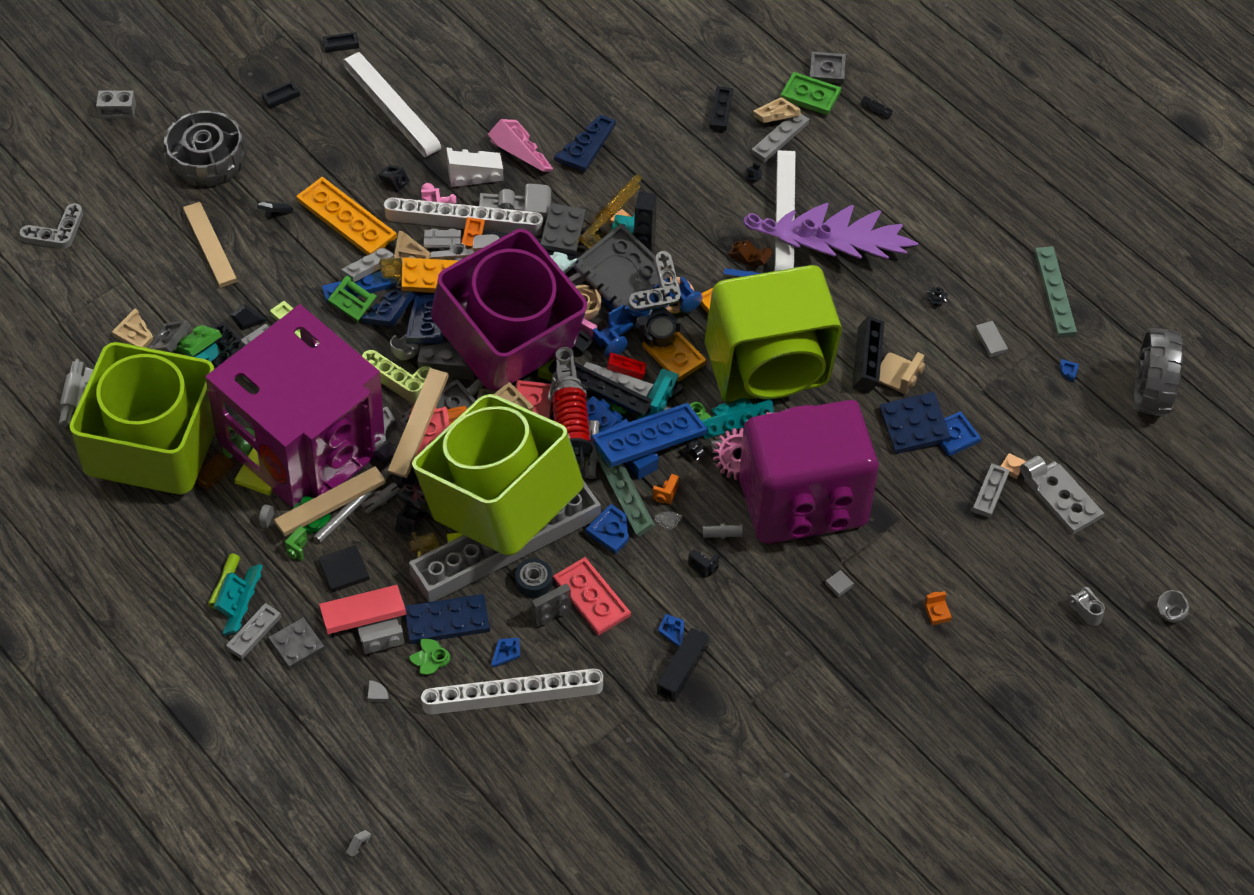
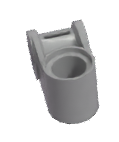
(1085, 604)

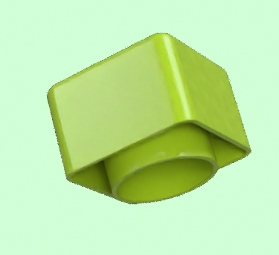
(772, 333)
(145, 418)
(499, 474)

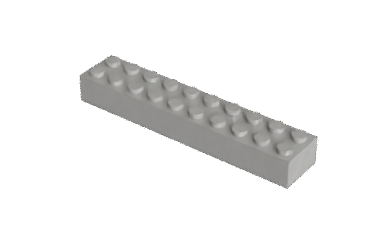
(468, 560)

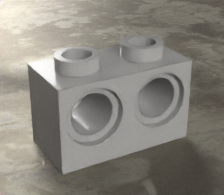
(116, 104)

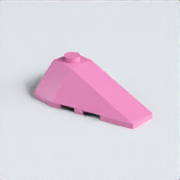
(515, 140)

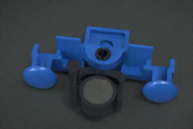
(661, 322)

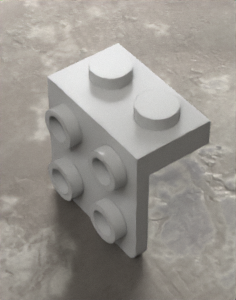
(381, 635)

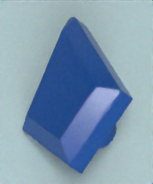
(672, 629)
(506, 651)

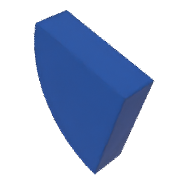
(1068, 369)

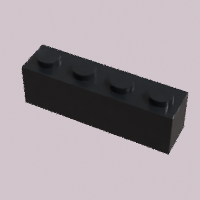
(645, 219)
(868, 354)

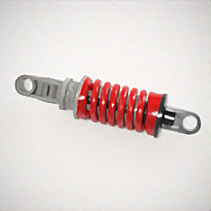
(570, 406)

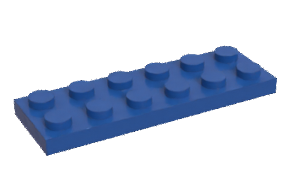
(648, 434)

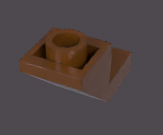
(748, 254)

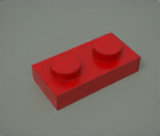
(626, 366)

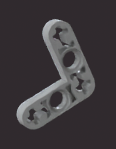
(56, 235)
(665, 287)

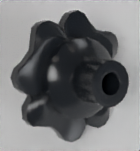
(937, 296)

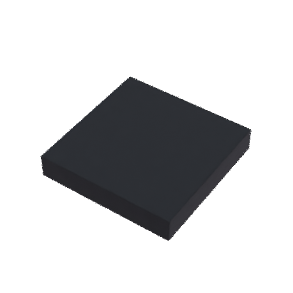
(343, 568)

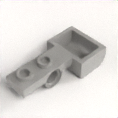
(536, 199)
(458, 250)

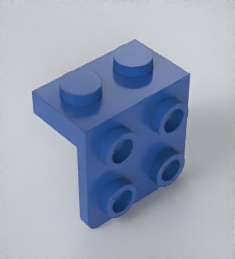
(600, 411)

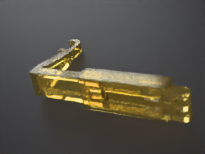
(589, 237)

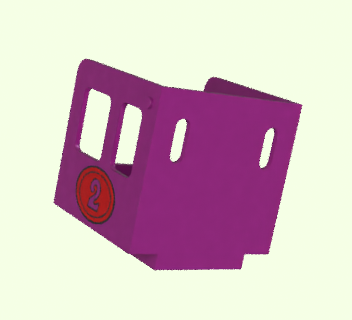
(312, 410)

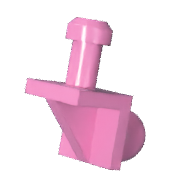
(432, 194)

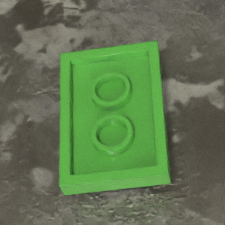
(811, 93)

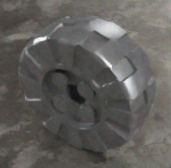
(205, 148)
(1158, 371)

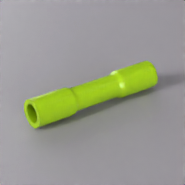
(230, 566)

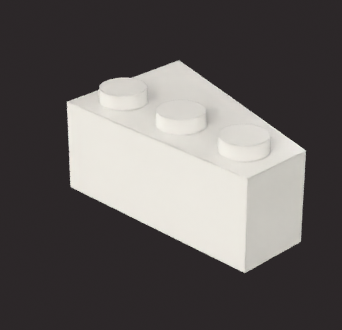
(473, 168)

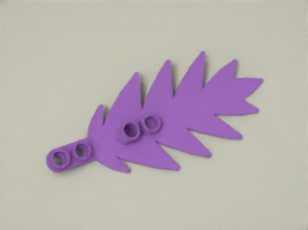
(813, 233)

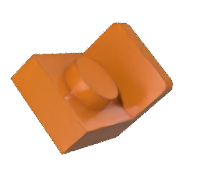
(667, 493)
(937, 608)

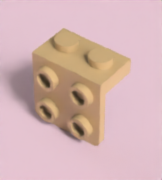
(899, 372)

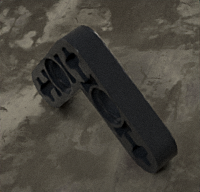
(230, 347)

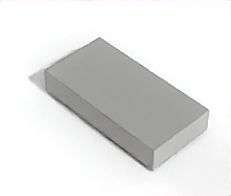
(991, 339)

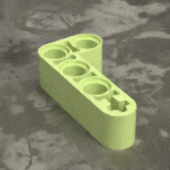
(396, 377)

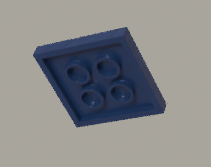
(915, 422)

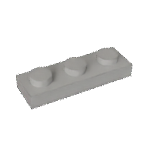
(366, 265)
(991, 490)
(253, 631)

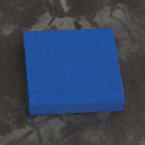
(961, 434)

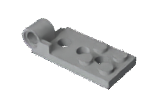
(1036, 476)

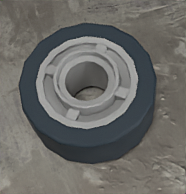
(533, 587)

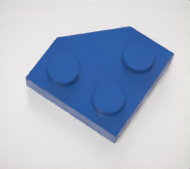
(610, 529)

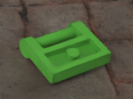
(348, 303)

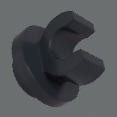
(753, 173)
(695, 449)

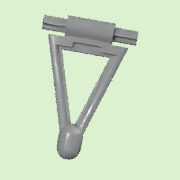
(73, 391)

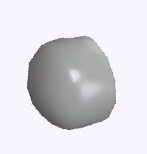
(402, 350)
(1173, 606)

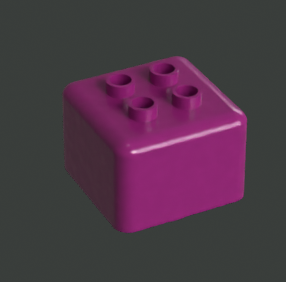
(507, 309)
(808, 471)

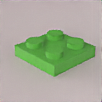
(198, 340)

